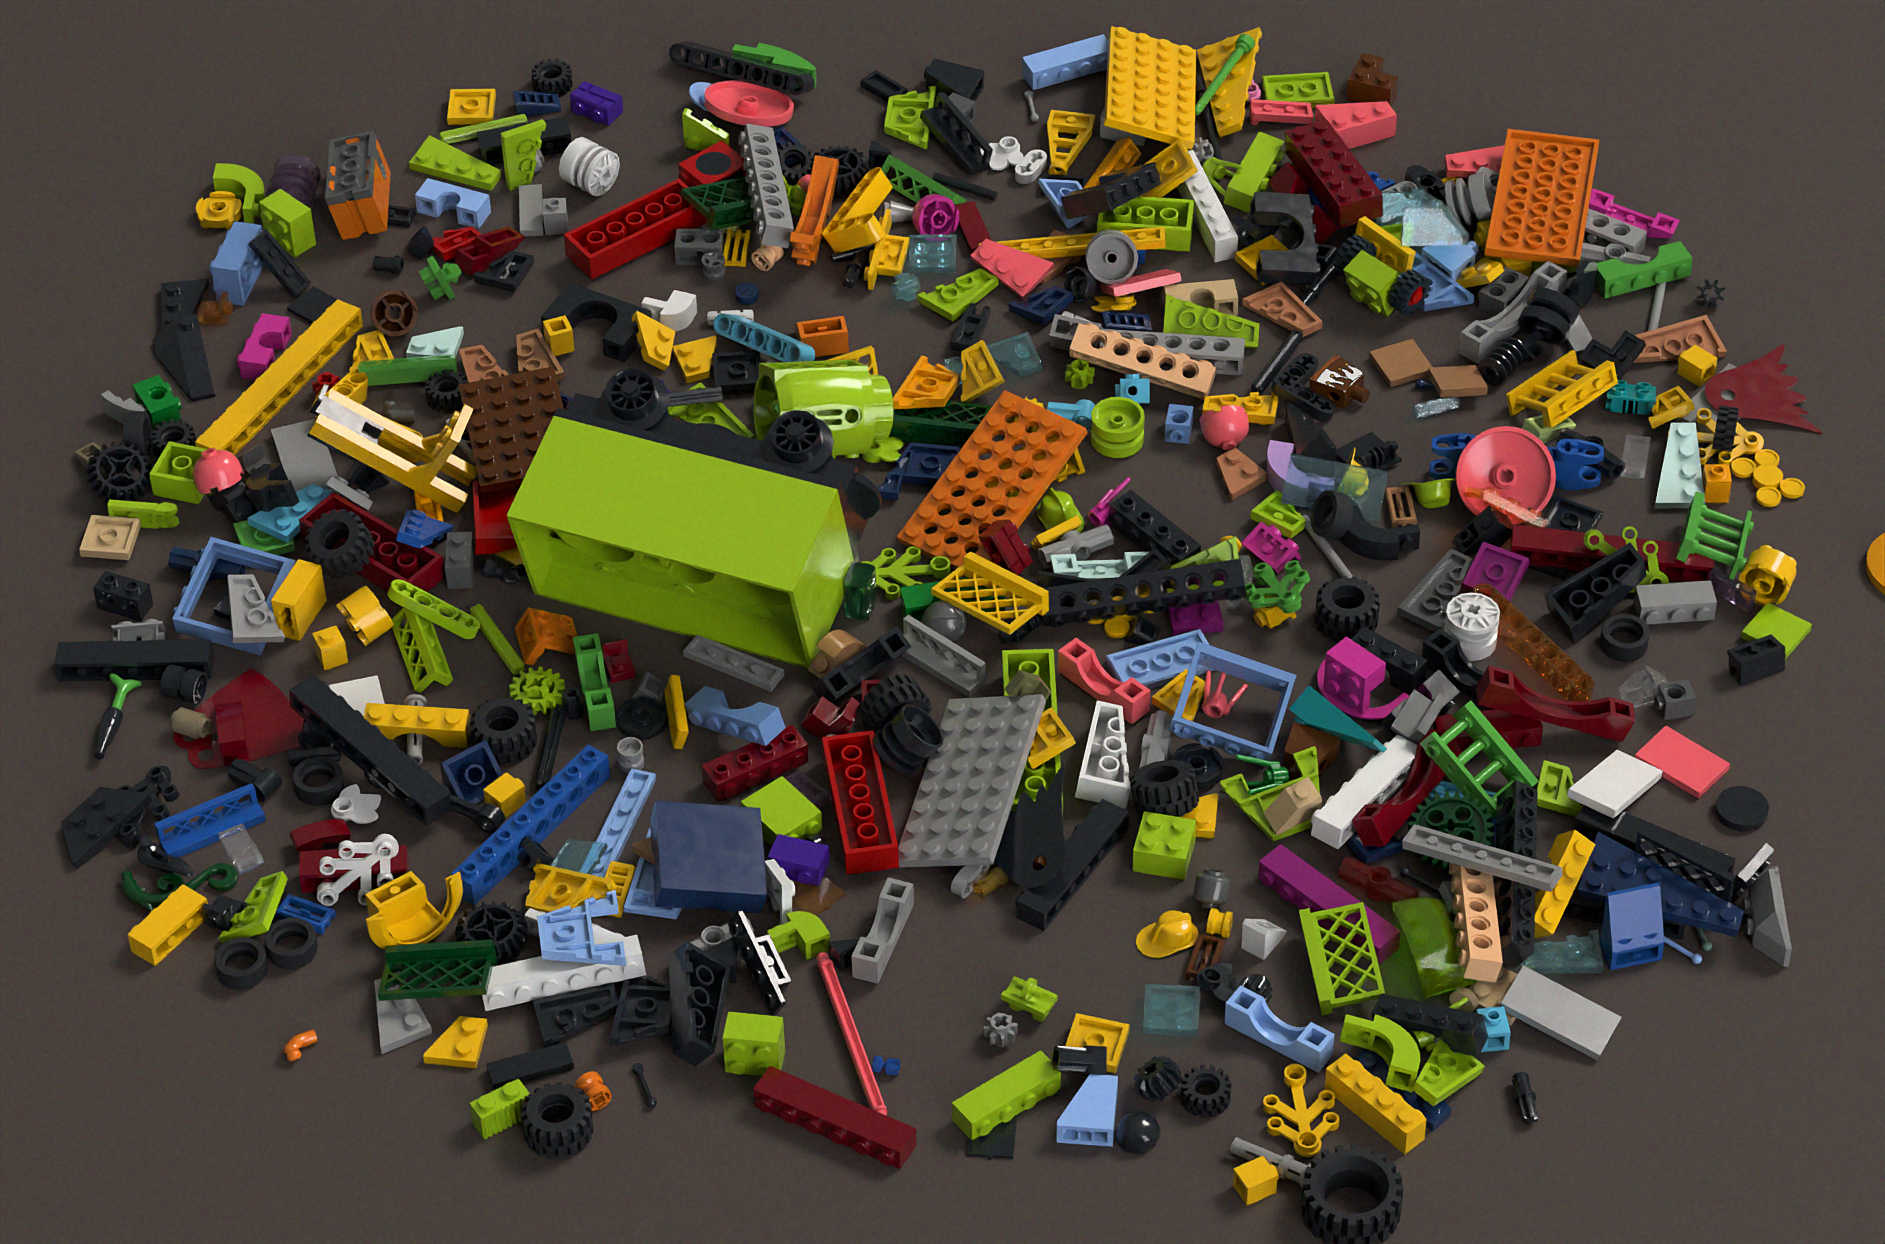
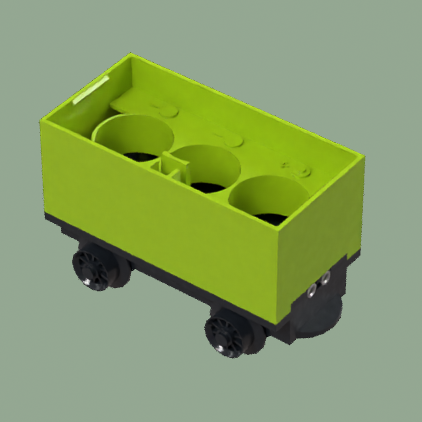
(692, 521)

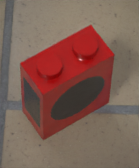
(712, 165)

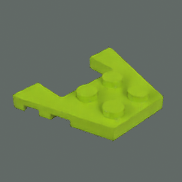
(1256, 804)

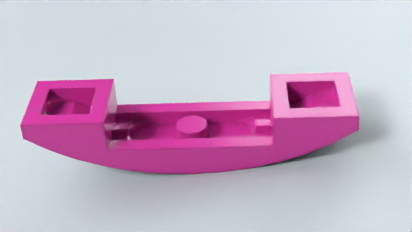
(1659, 227)

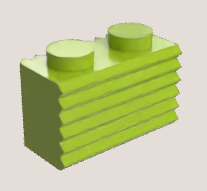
(498, 1108)

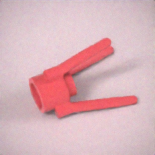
(1216, 704)

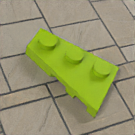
(1221, 552)
(1445, 1073)

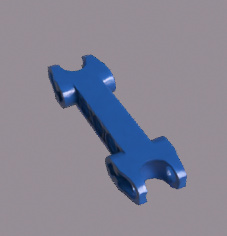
(1567, 456)

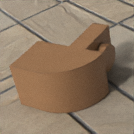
(835, 650)

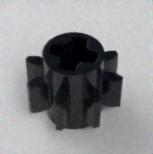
(1708, 286)
(1258, 984)

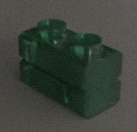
(860, 591)

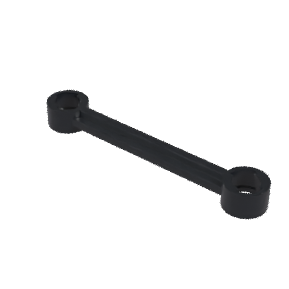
(488, 817)

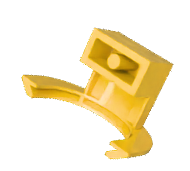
(404, 915)

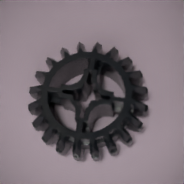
(851, 167)
(119, 460)
(497, 923)

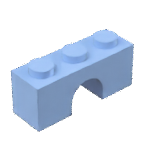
(438, 196)

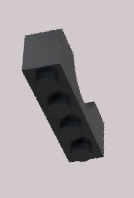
(1446, 655)
(862, 666)
(1459, 1029)

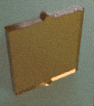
(816, 898)

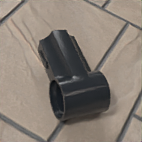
(264, 781)
(1084, 1060)

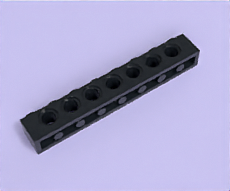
(1151, 582)
(1516, 901)

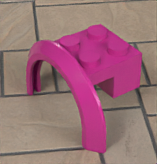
(1350, 676)

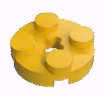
(208, 212)

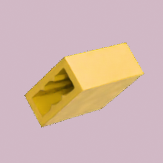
(299, 599)

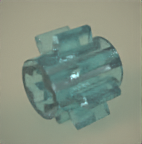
(906, 286)

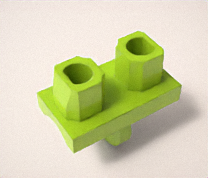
(1029, 997)

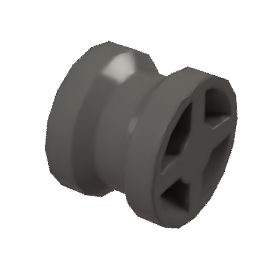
(713, 266)

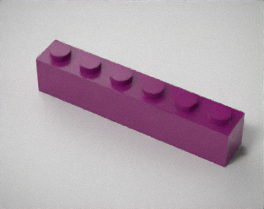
(1310, 889)

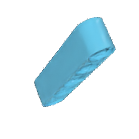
(762, 338)

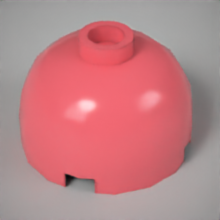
(1226, 427)
(217, 470)

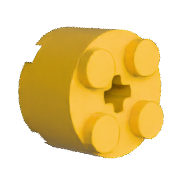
(1769, 574)
(365, 615)

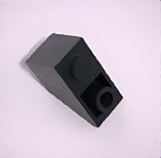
(1488, 527)

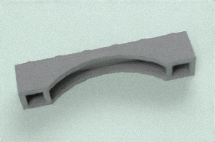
(1484, 335)

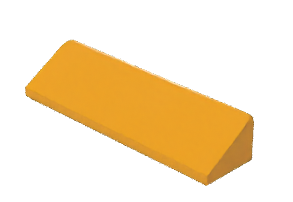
(1121, 156)

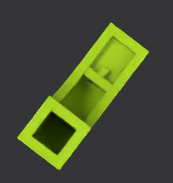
(243, 184)
(1388, 1041)

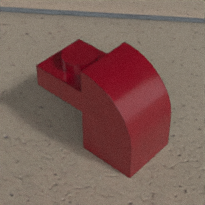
(826, 718)

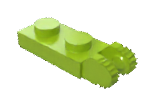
(147, 513)

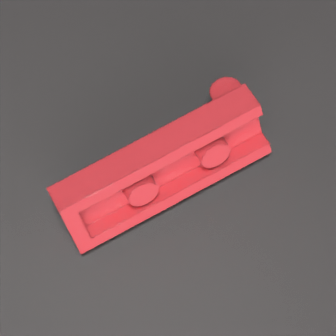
(1280, 112)

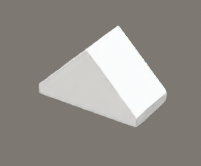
(1260, 937)

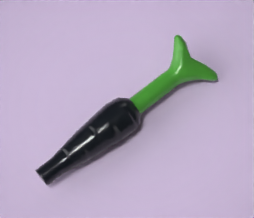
(113, 716)

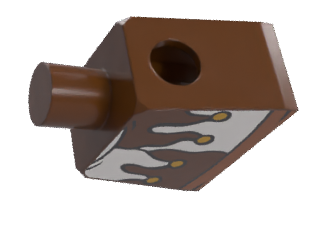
(1340, 382)

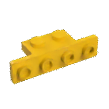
(888, 254)

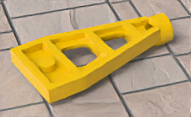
(1067, 123)

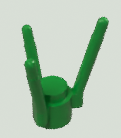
(1271, 778)

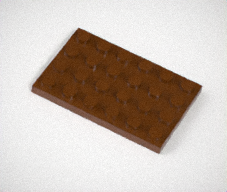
(509, 423)

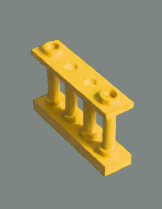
(1569, 400)

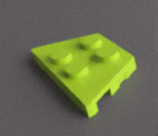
(904, 117)

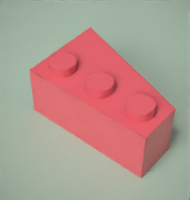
(1359, 122)

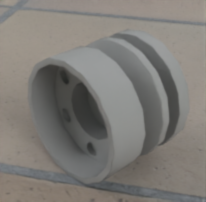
(1470, 200)

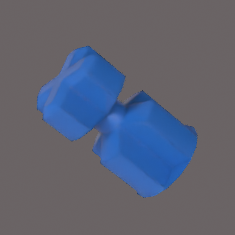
(891, 1066)

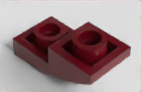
(314, 835)

